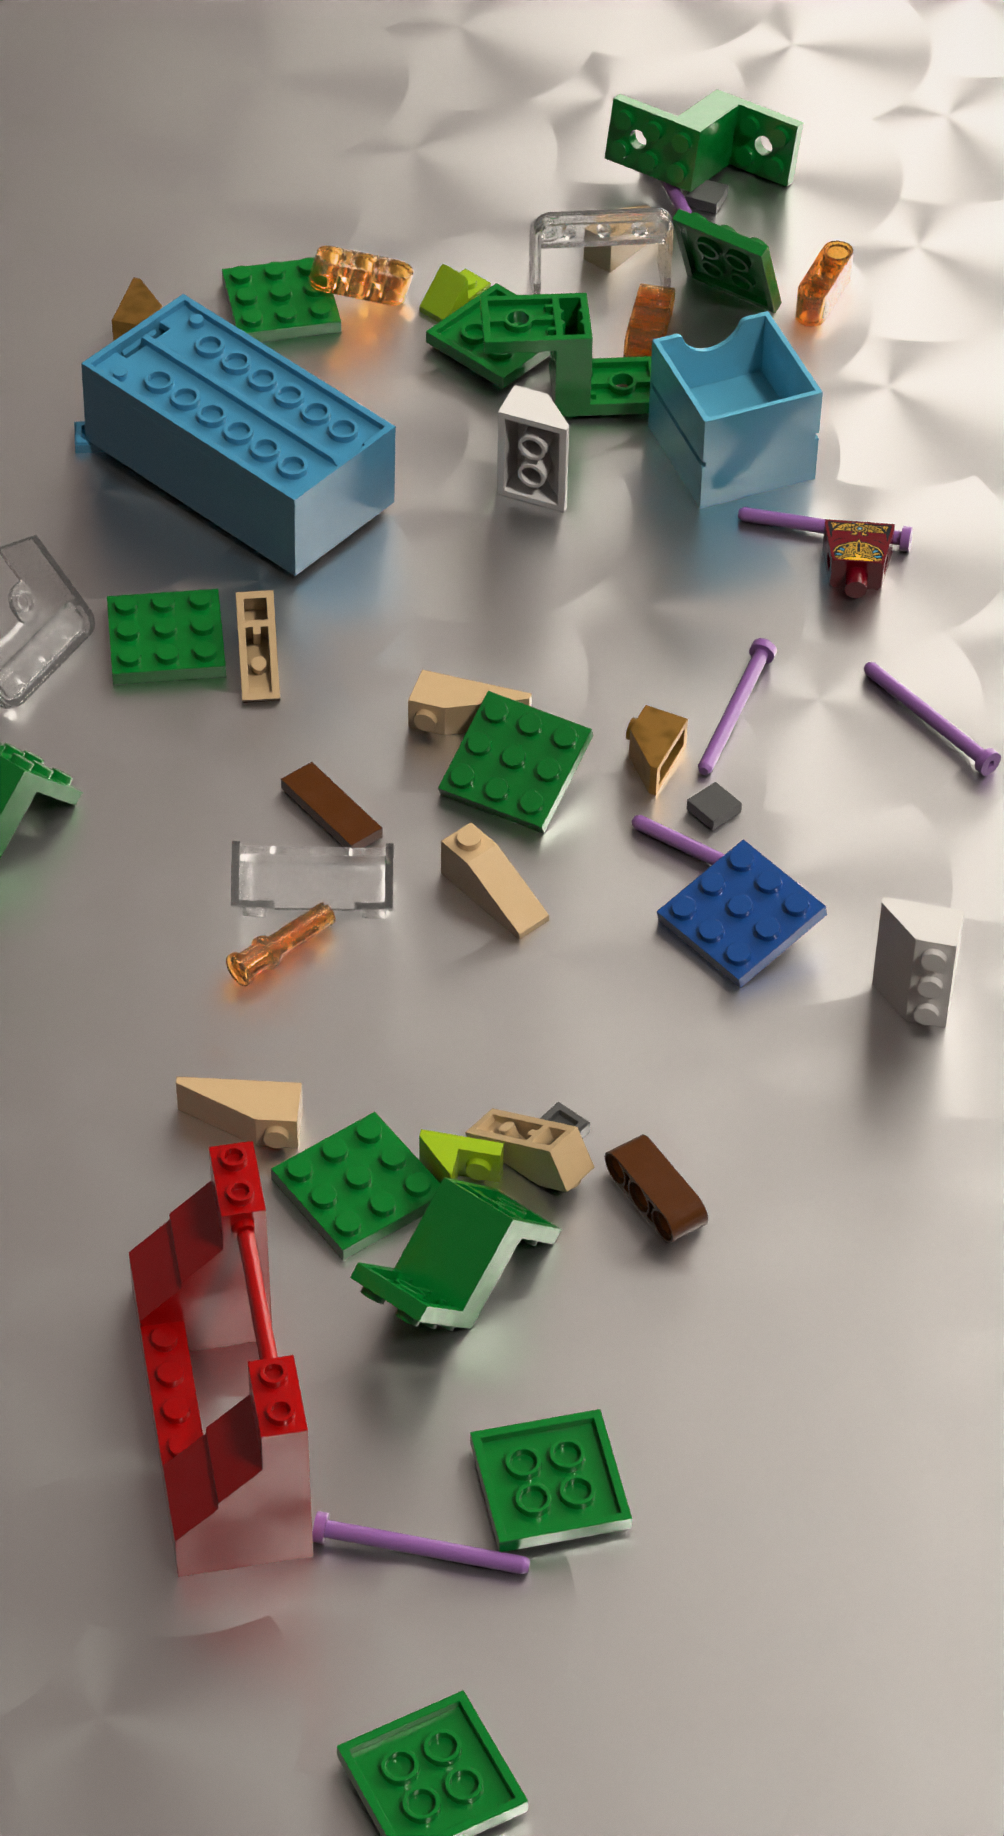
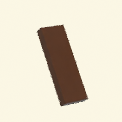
(331, 807)

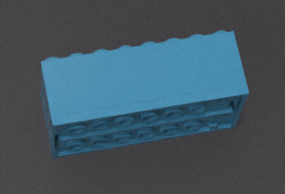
(239, 433)

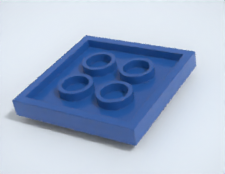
(742, 913)

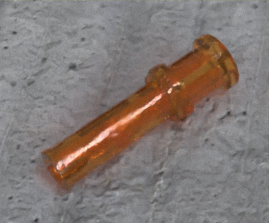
(267, 950)

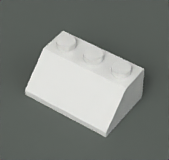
(532, 450)
(917, 959)

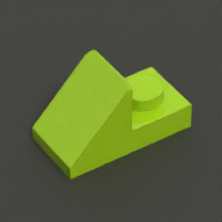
(450, 292)
(460, 1156)

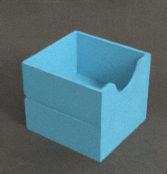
(735, 412)

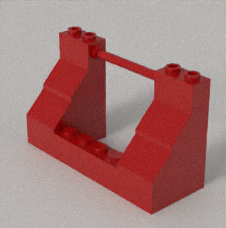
(204, 1285)

